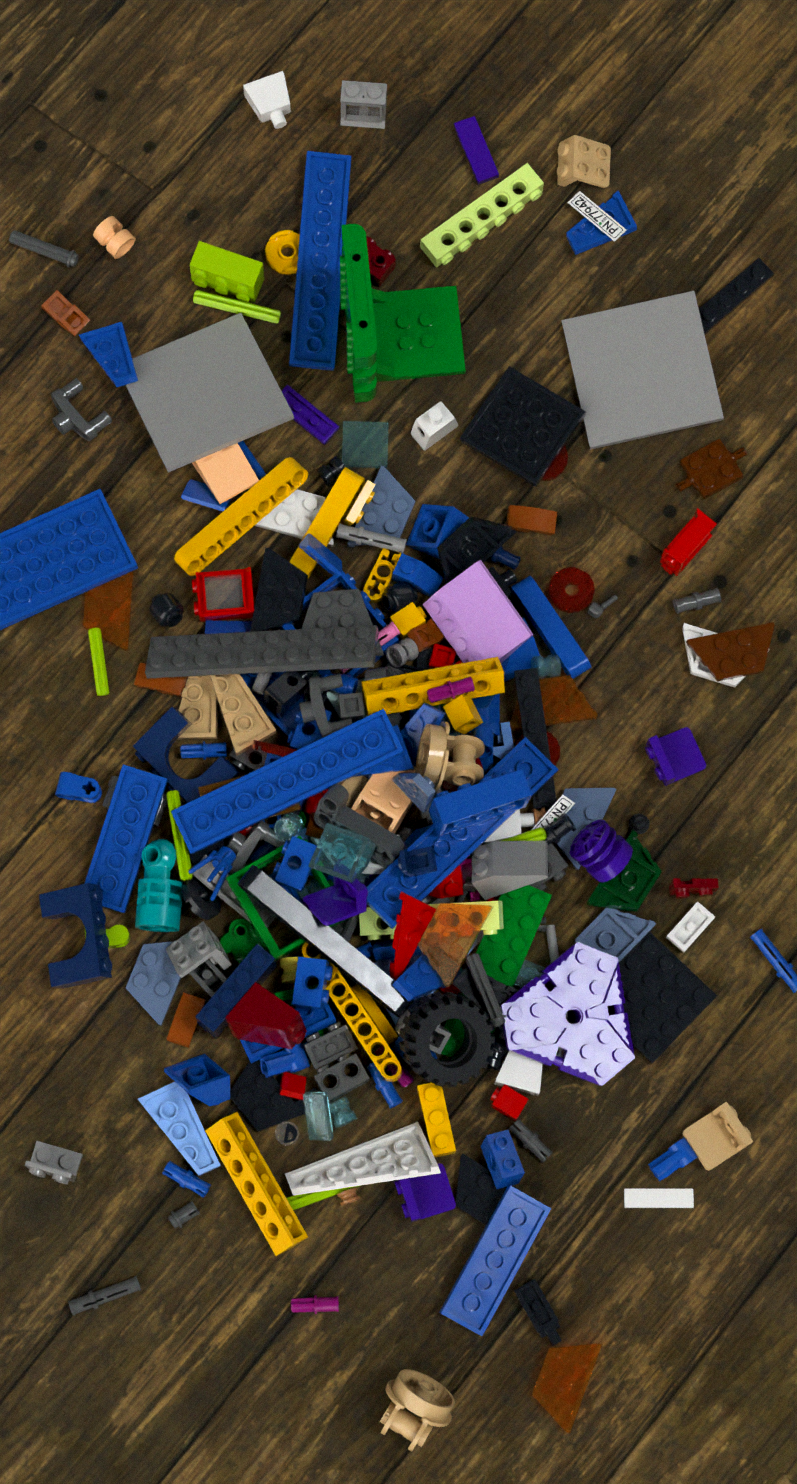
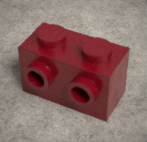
(380, 262)

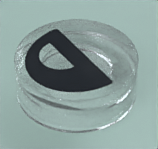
(287, 1133)

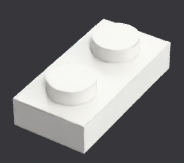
(690, 927)

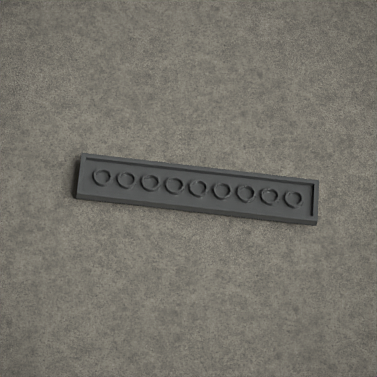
(262, 651)

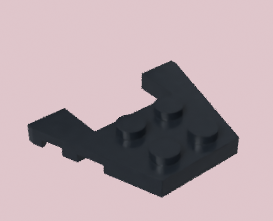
(261, 1099)

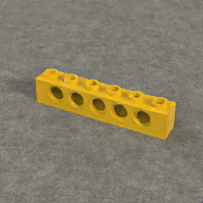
(410, 689)
(256, 1183)

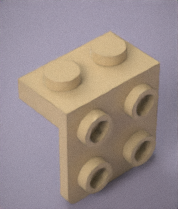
(583, 161)
(717, 1136)

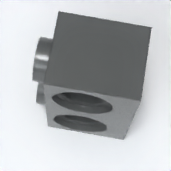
(344, 1083)

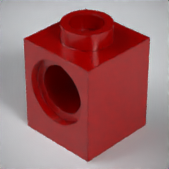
(508, 1102)

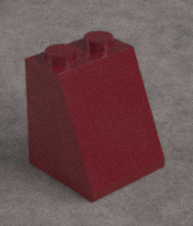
(266, 1019)

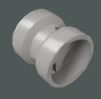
(402, 652)

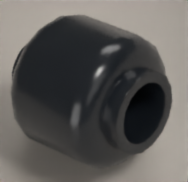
(398, 596)
(166, 610)

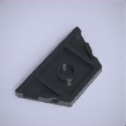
(471, 542)
(278, 594)
(477, 1190)

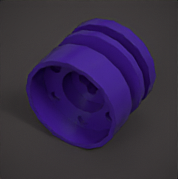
(601, 850)

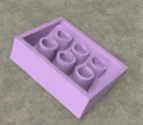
(477, 616)

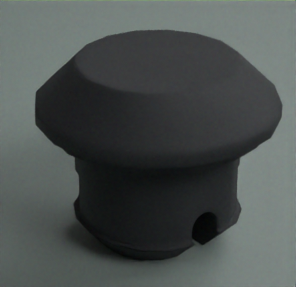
(639, 823)

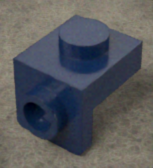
(417, 861)

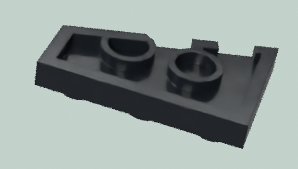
(466, 986)

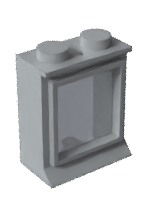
(363, 104)

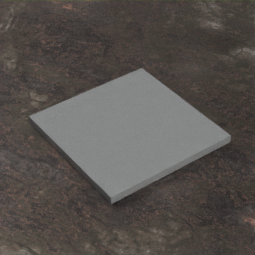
(642, 370)
(206, 392)

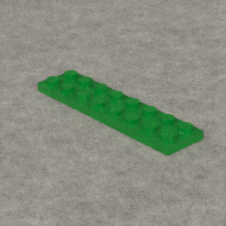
(506, 951)

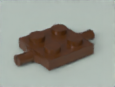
(711, 469)

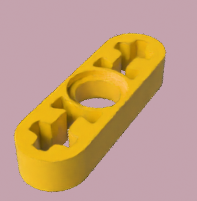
(371, 583)
(375, 1014)

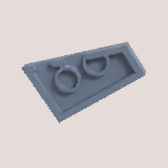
(416, 788)

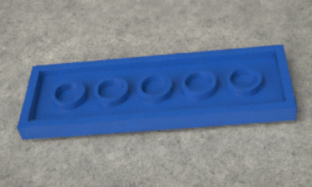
(125, 835)
(495, 1260)

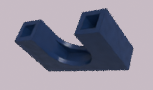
(155, 748)
(93, 960)
(254, 968)

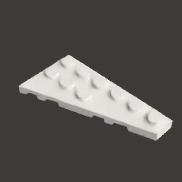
(382, 1159)

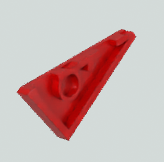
(410, 928)

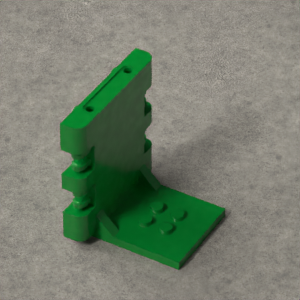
(394, 331)

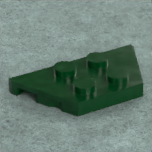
(632, 884)

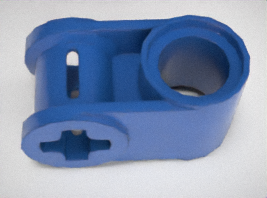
(74, 788)

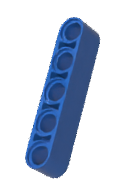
(550, 627)

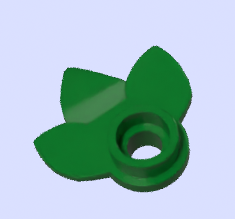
(240, 944)

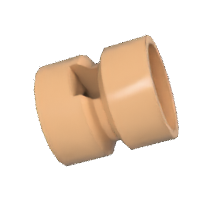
(118, 240)

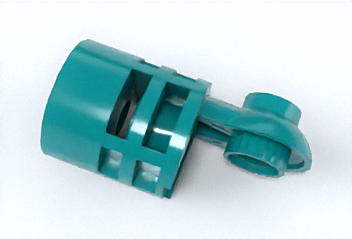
(158, 896)

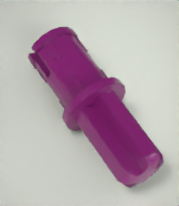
(451, 689)
(405, 1078)
(315, 1304)

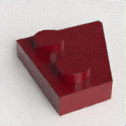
(683, 889)

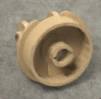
(438, 745)
(422, 1397)

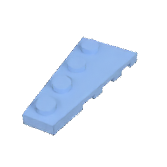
(179, 1121)

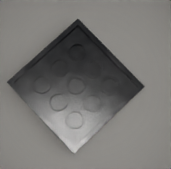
(522, 426)
(659, 996)

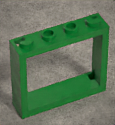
(252, 913)

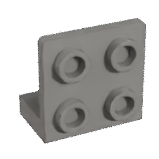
(195, 949)
(54, 1161)

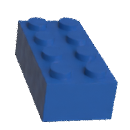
(480, 801)

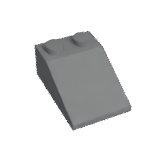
(508, 866)

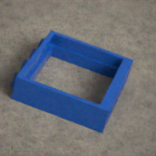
(376, 615)

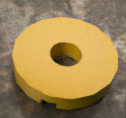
(273, 254)

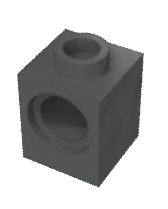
(351, 706)

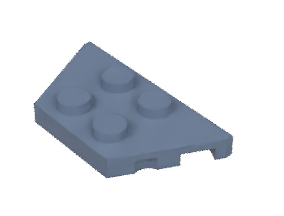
(388, 509)
(589, 806)
(615, 932)
(154, 980)

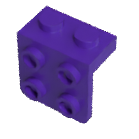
(675, 756)
(332, 911)
(426, 1195)

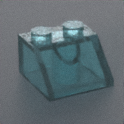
(342, 853)

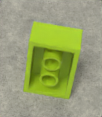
(226, 272)

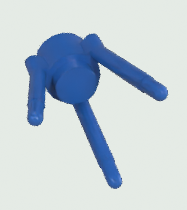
(222, 862)

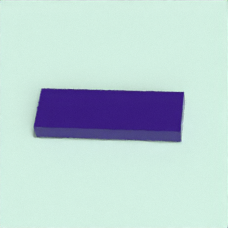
(476, 150)
(309, 416)

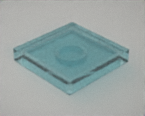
(365, 444)

